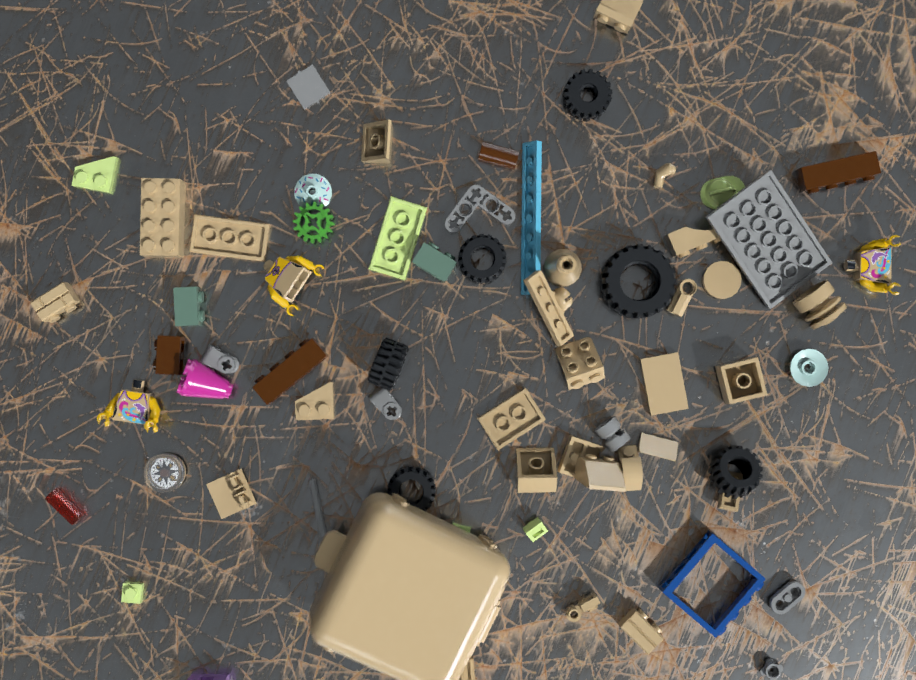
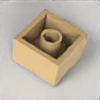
(741, 380)

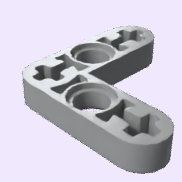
(481, 203)

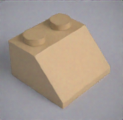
(536, 470)
(600, 473)

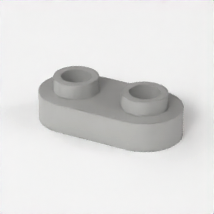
(787, 599)

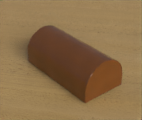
(498, 155)

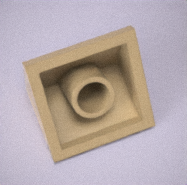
(377, 142)

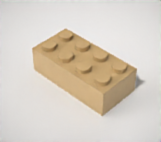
(162, 218)

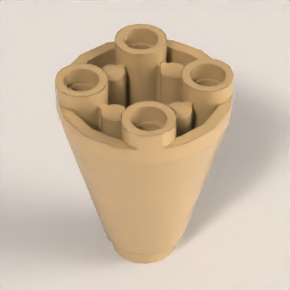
(556, 273)

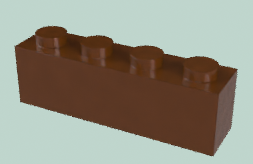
(838, 171)
(290, 371)

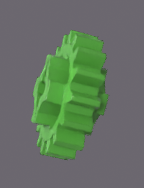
(305, 229)

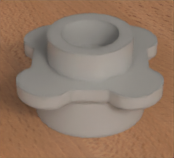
(777, 669)

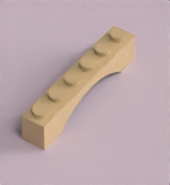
(687, 238)

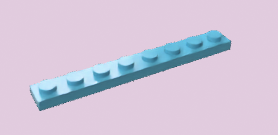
(531, 210)

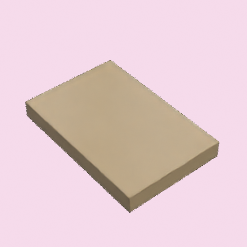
(664, 383)
(511, 418)

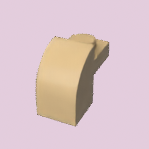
(631, 467)

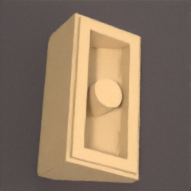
(657, 446)

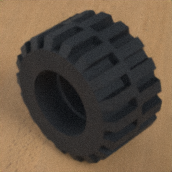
(492, 245)
(388, 364)
(745, 462)
(419, 475)

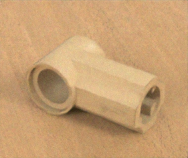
(681, 299)

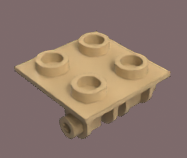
(231, 493)

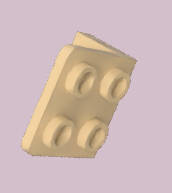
(618, 13)
(580, 363)

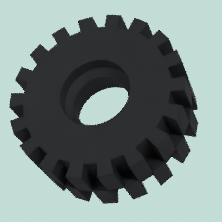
(577, 105)

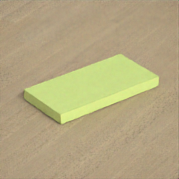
(397, 238)

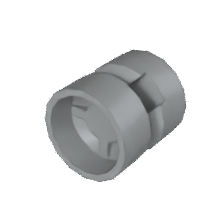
(613, 434)

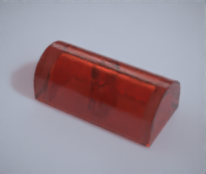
(65, 506)

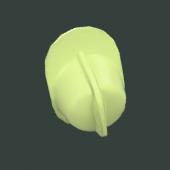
(719, 190)

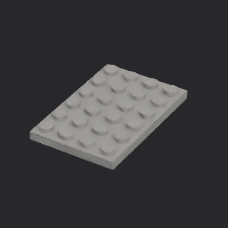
(769, 239)

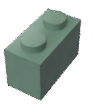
(434, 261)
(188, 306)

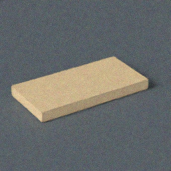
(229, 238)

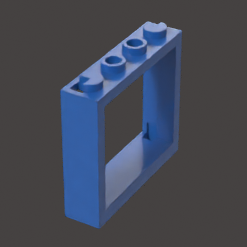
(690, 562)

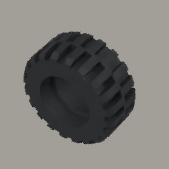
(662, 274)

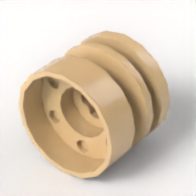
(821, 307)

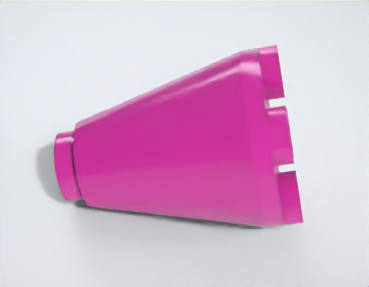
(203, 382)

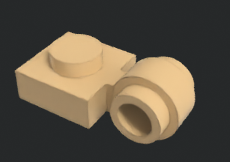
(588, 604)

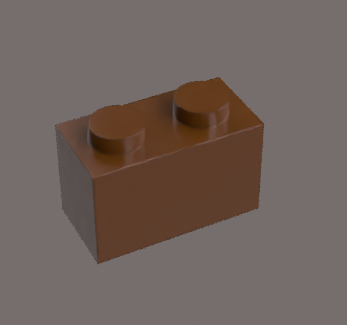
(169, 355)

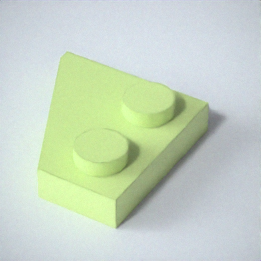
(96, 175)

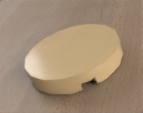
(721, 280)

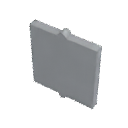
(308, 87)

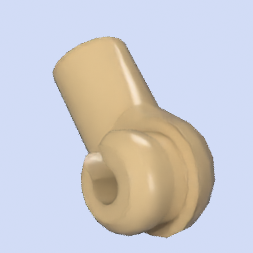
(661, 173)

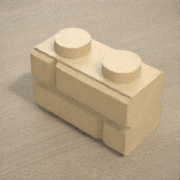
(55, 302)
(640, 630)

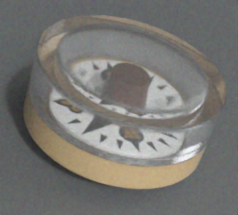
(164, 472)

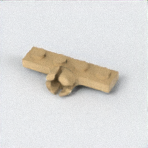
(551, 306)

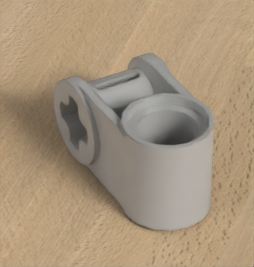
(217, 359)
(383, 401)

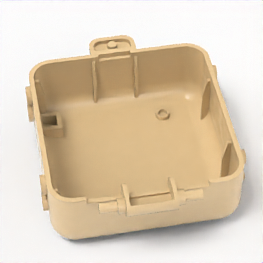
(406, 591)

